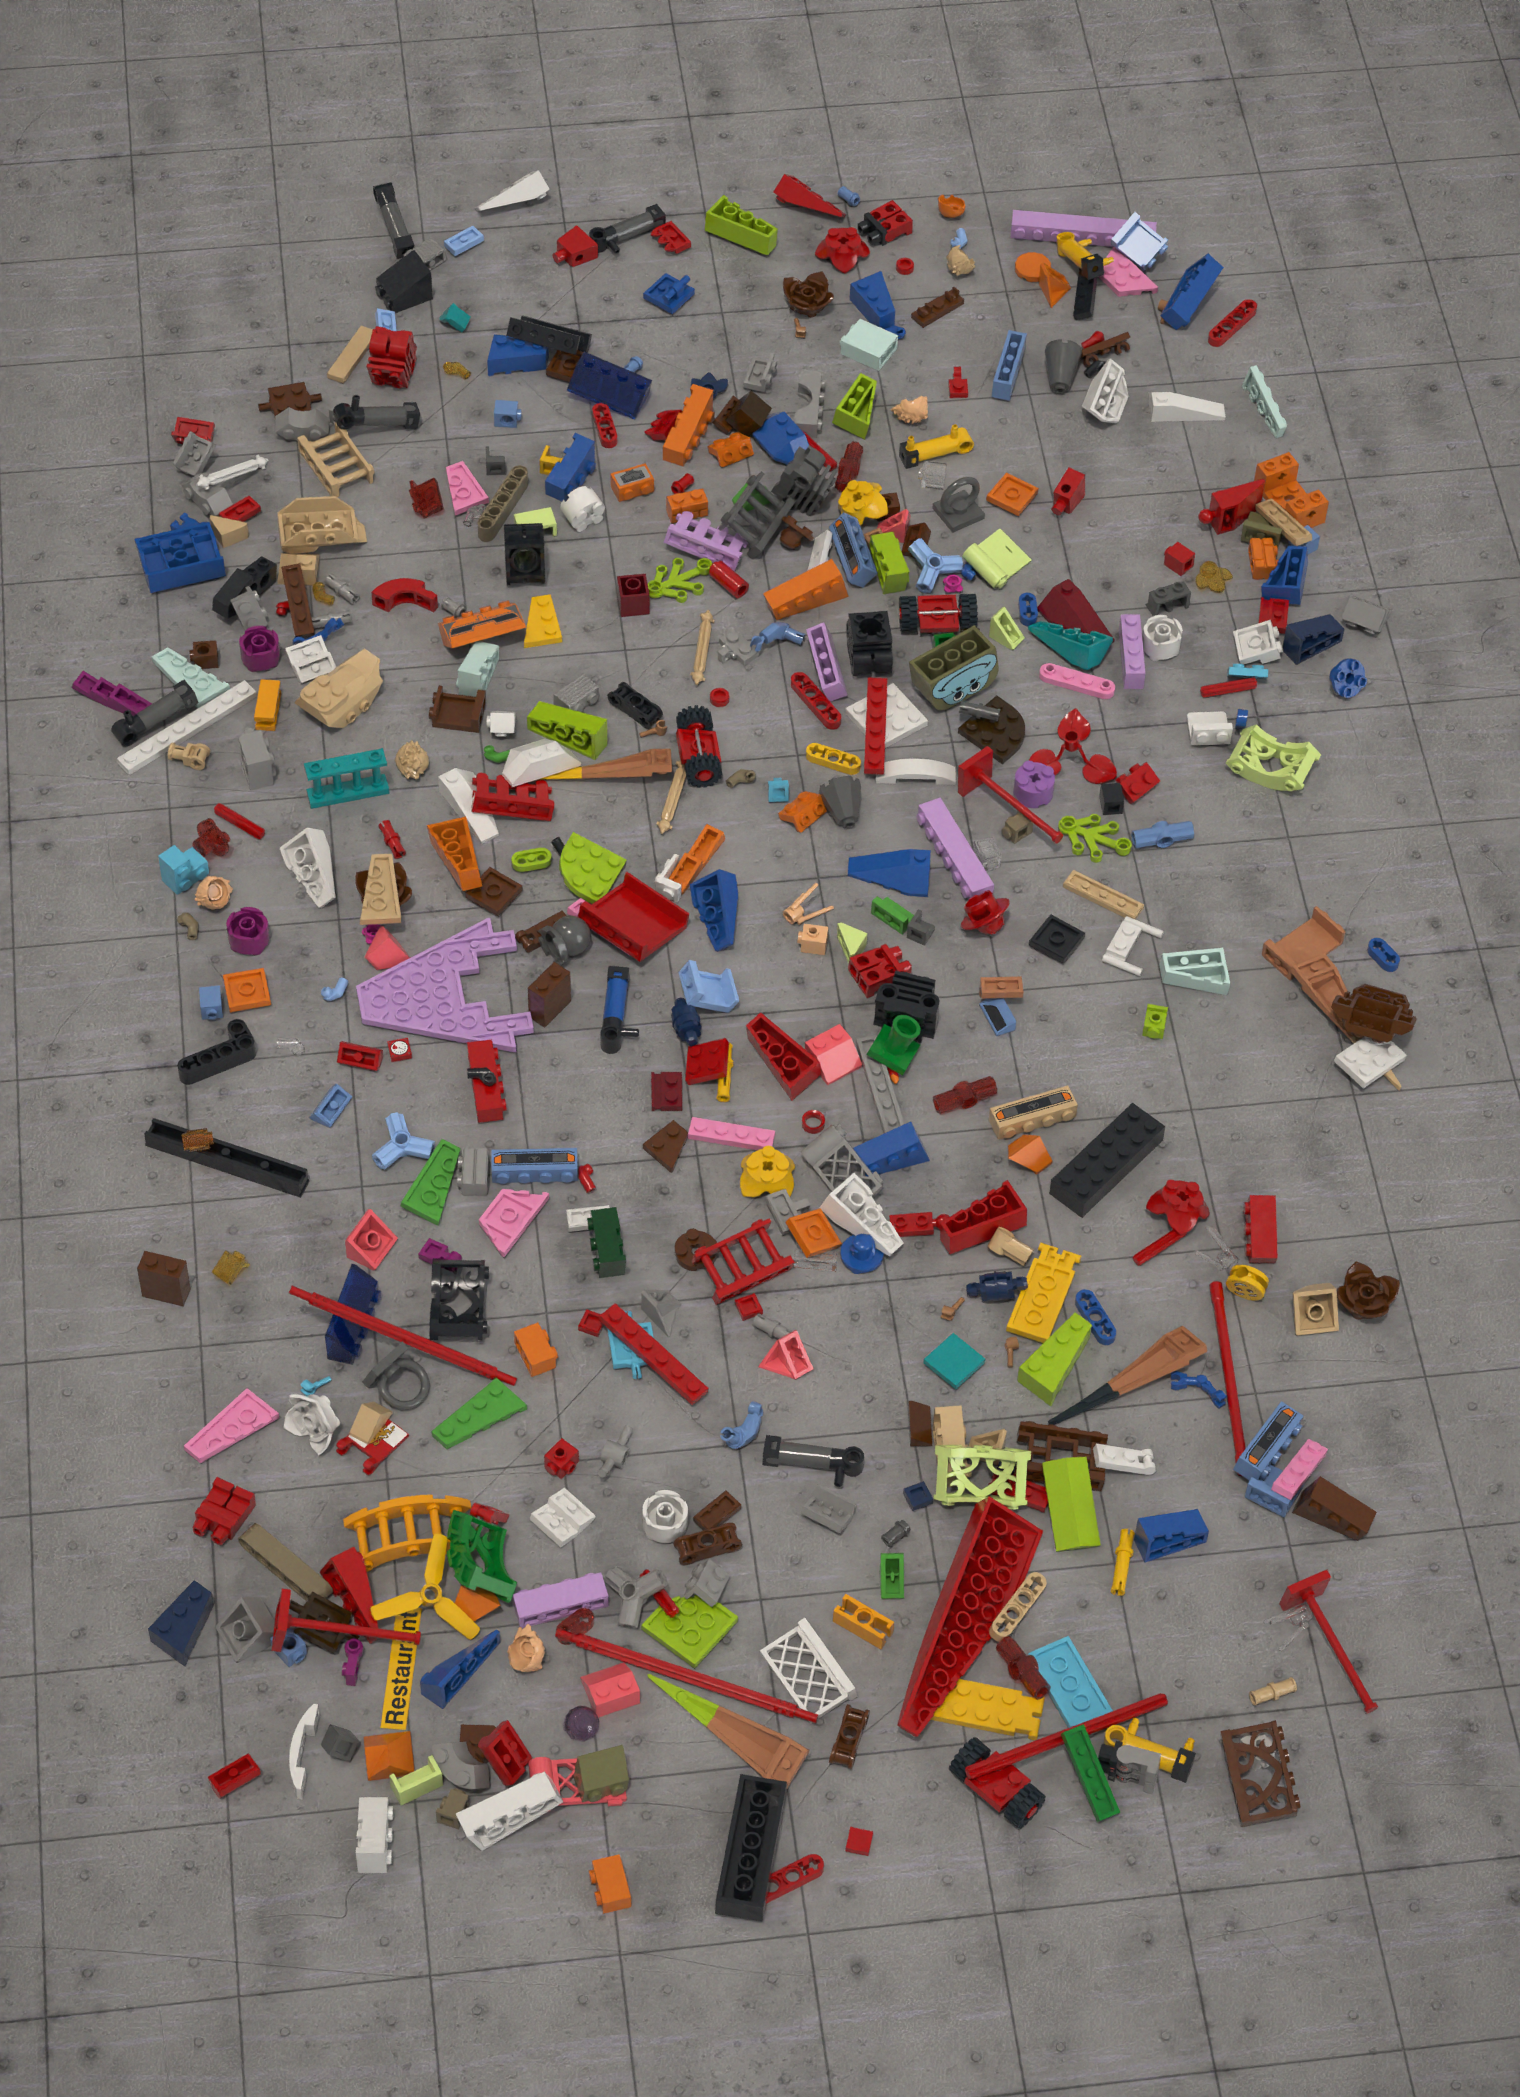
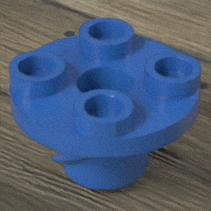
(1348, 677)
(860, 1254)

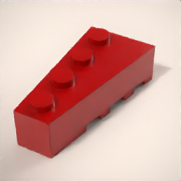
(982, 1218)

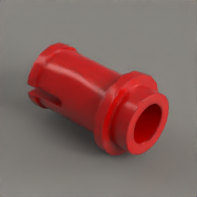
(680, 485)

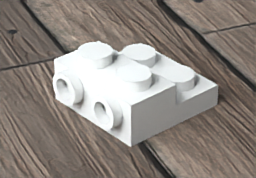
(1258, 643)

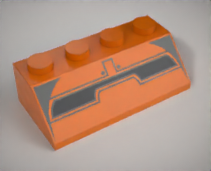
(480, 625)

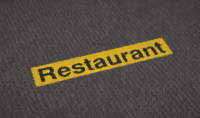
(400, 1673)

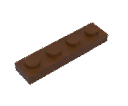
(297, 600)

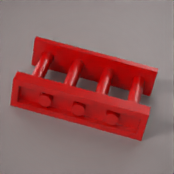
(742, 1282)

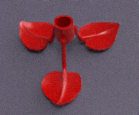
(1073, 730)

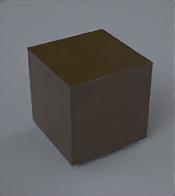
(748, 414)

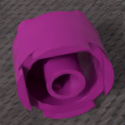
(259, 648)
(248, 931)

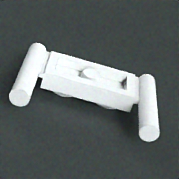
(1124, 941)

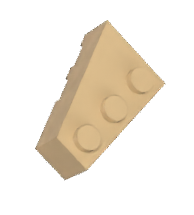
(949, 1430)

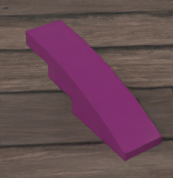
(109, 695)

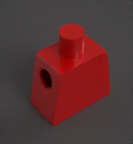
(575, 248)
(1069, 492)

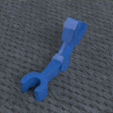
(331, 626)
(1201, 1381)

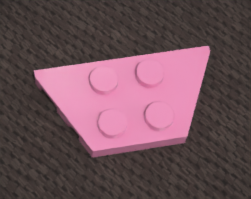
(1125, 277)
(510, 1216)

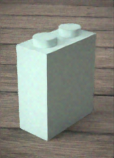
(869, 344)

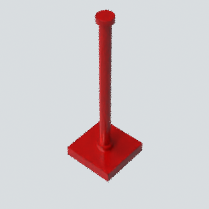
(979, 771)
(1307, 1591)
(284, 1620)

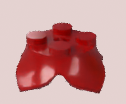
(843, 248)
(1181, 1203)

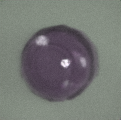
(581, 1723)

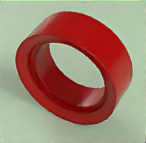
(813, 1114)

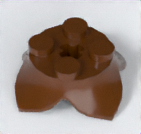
(808, 296)
(404, 892)
(1378, 1290)

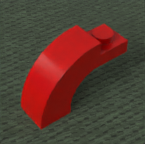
(403, 591)

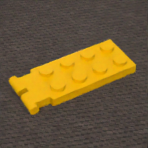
(1046, 1292)
(991, 1709)

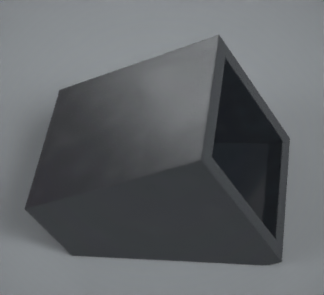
(405, 283)

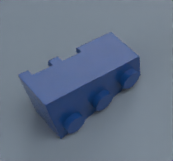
(873, 300)
(893, 1150)

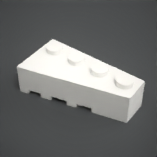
(509, 1810)

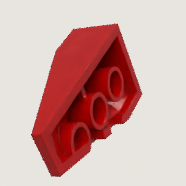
(796, 192)

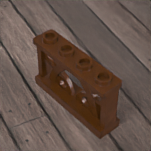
(1245, 1802)

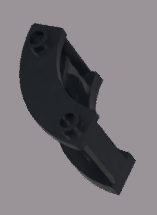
(443, 1278)

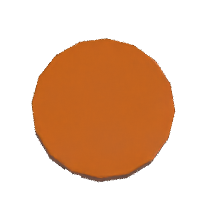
(1029, 264)

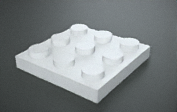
(901, 716)

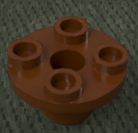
(793, 534)

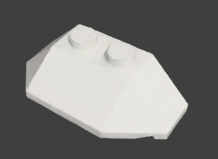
(1107, 393)
(537, 761)

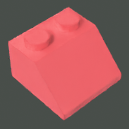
(835, 1053)
(611, 1689)

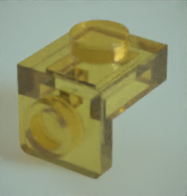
(230, 1266)

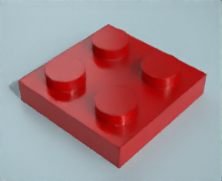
(707, 1061)

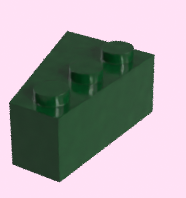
(606, 1242)

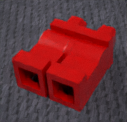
(877, 968)
(223, 1511)

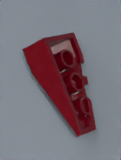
(1070, 608)

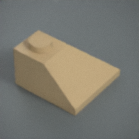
(308, 562)
(1315, 1309)

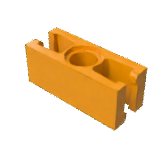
(267, 705)
(863, 1612)

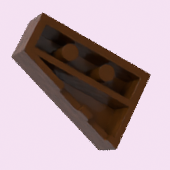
(1334, 1509)

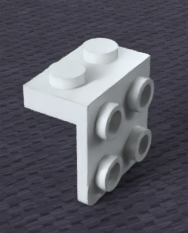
(1209, 728)

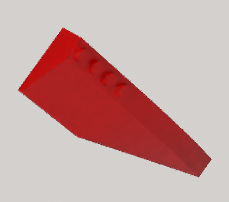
(978, 1586)

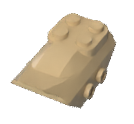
(316, 523)
(344, 691)

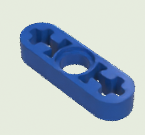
(1095, 1308)

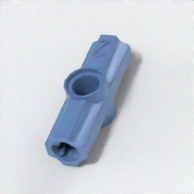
(1162, 834)

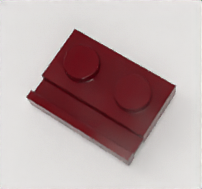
(666, 1091)

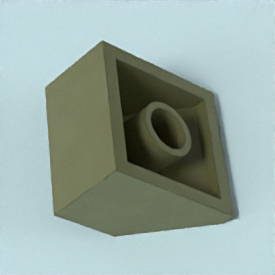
(601, 1774)

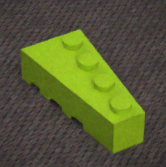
(738, 226)
(1054, 1360)

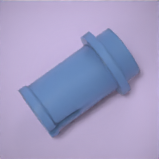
(852, 198)
(634, 364)

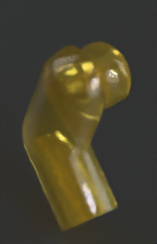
(456, 368)
(320, 595)

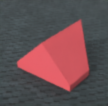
(897, 524)
(385, 950)
(787, 1357)

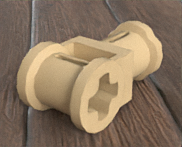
(190, 754)

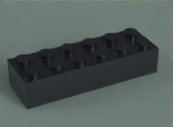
(1107, 1160)
(751, 1848)

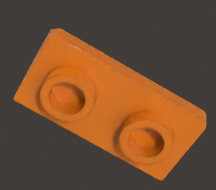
(731, 449)
(803, 810)

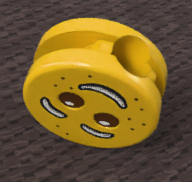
(1247, 1282)

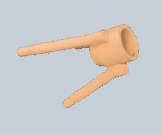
(795, 911)

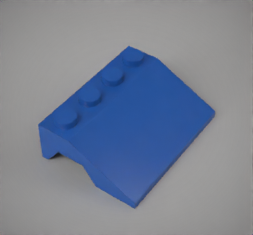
(180, 557)

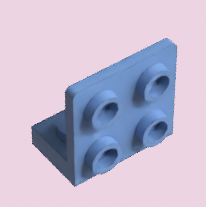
(1261, 1493)

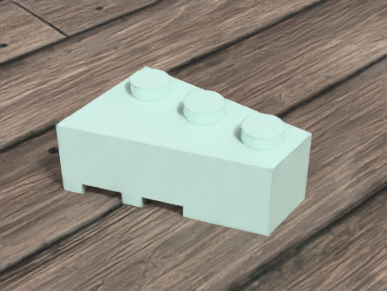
(477, 668)
(1196, 970)

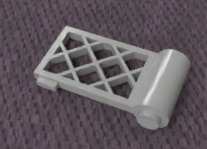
(828, 1146)

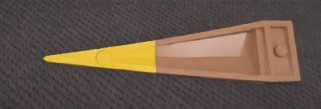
(631, 766)

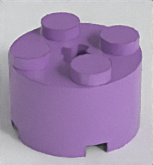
(1034, 784)

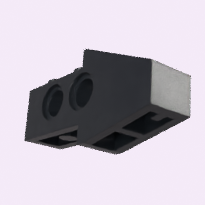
(257, 576)

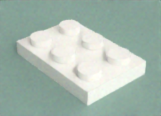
(1369, 1060)

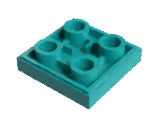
(954, 1361)

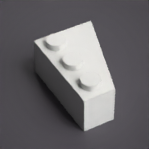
(374, 1835)

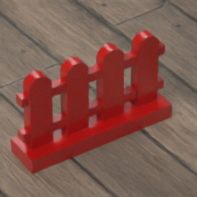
(512, 805)

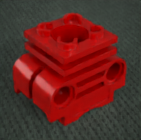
(391, 357)

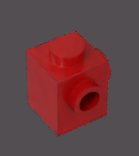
(561, 1459)

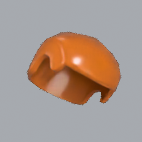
(951, 206)

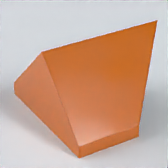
(1052, 284)
(1030, 1152)
(476, 1602)

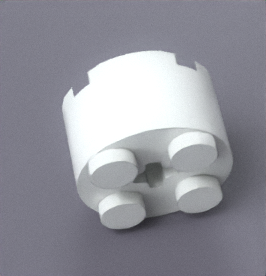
(583, 508)
(1161, 637)
(665, 1516)

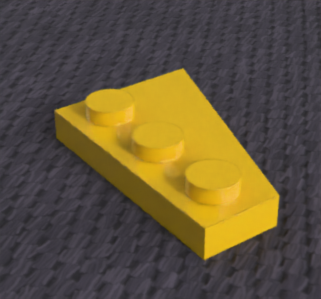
(542, 623)

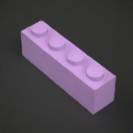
(1131, 651)
(826, 662)
(560, 1599)

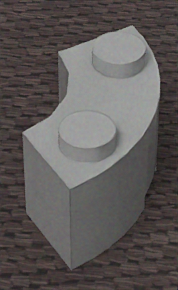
(296, 423)
(209, 501)
(460, 1766)

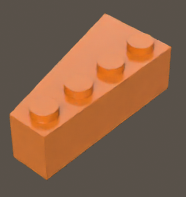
(689, 426)

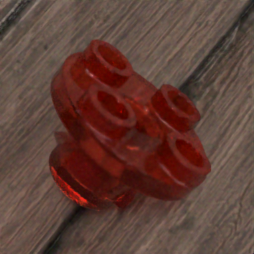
(211, 839)

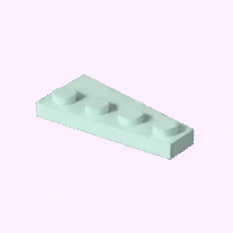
(1262, 396)
(177, 669)

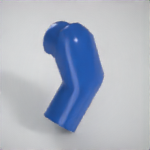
(900, 331)
(967, 571)

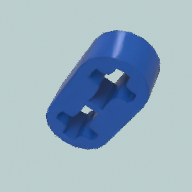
(1023, 609)
(1241, 719)
(1381, 955)

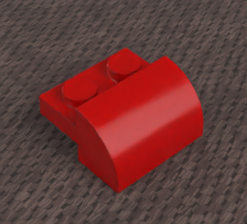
(505, 1753)

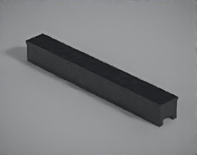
(230, 1159)

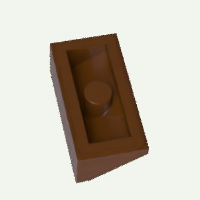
(913, 533)
(919, 1424)

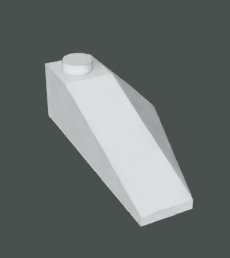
(526, 188)
(1178, 407)
(457, 790)
(311, 862)

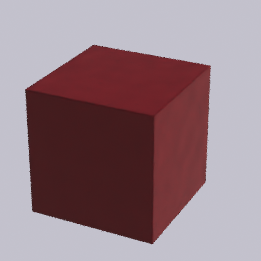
(633, 595)

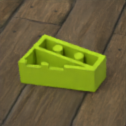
(856, 406)
(889, 562)

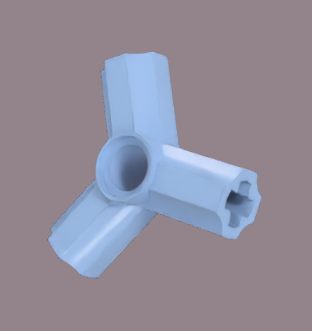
(929, 573)
(399, 1134)

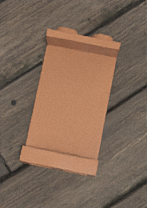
(1308, 941)

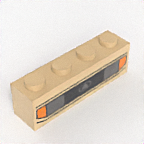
(1033, 1112)

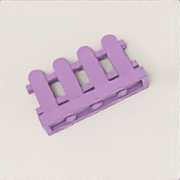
(702, 547)

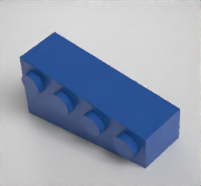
(1190, 291)

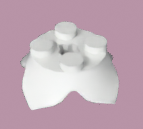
(312, 1417)

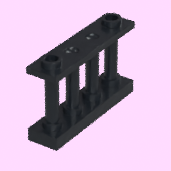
(549, 334)

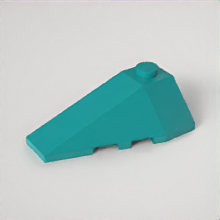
(1076, 647)

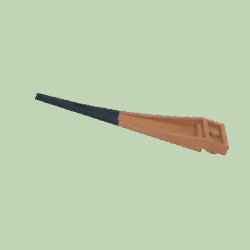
(1163, 1357)

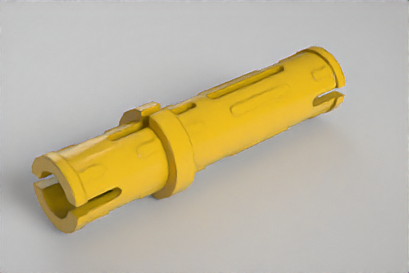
(723, 1090)
(1124, 1553)

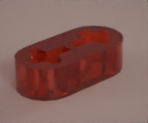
(574, 1625)

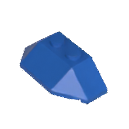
(780, 437)

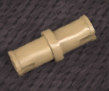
(1273, 1691)

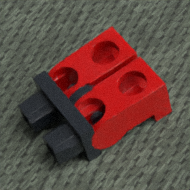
(885, 224)

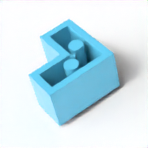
(182, 869)

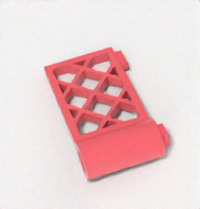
(549, 1766)

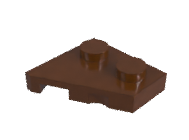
(667, 1145)

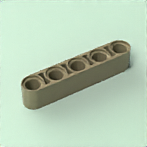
(502, 503)
(283, 1563)

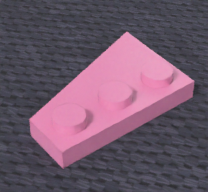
(464, 488)

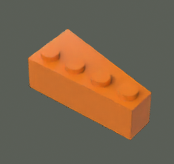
(807, 591)
(455, 848)

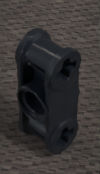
(635, 705)

